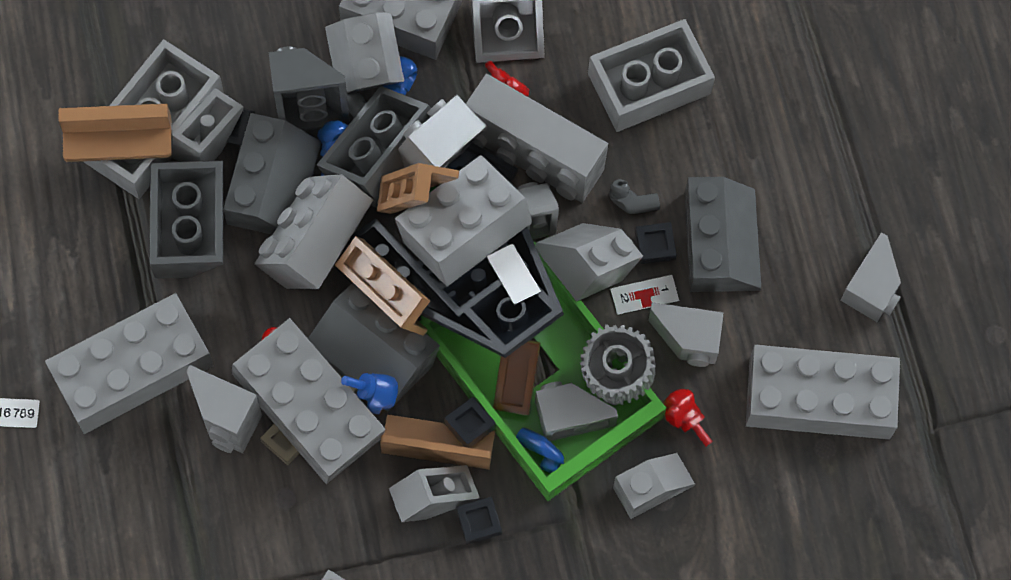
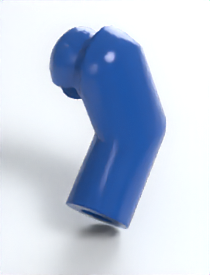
(541, 445)

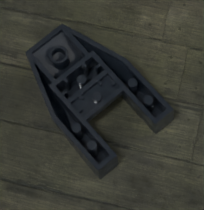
(476, 301)

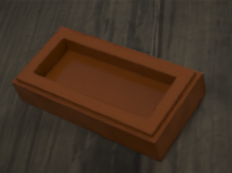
(517, 379)

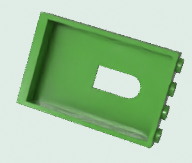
(563, 342)

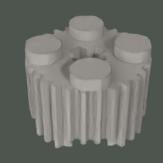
(625, 345)

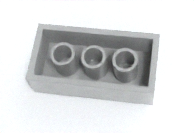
(164, 78)
(537, 139)
(129, 363)
(823, 392)
(308, 401)

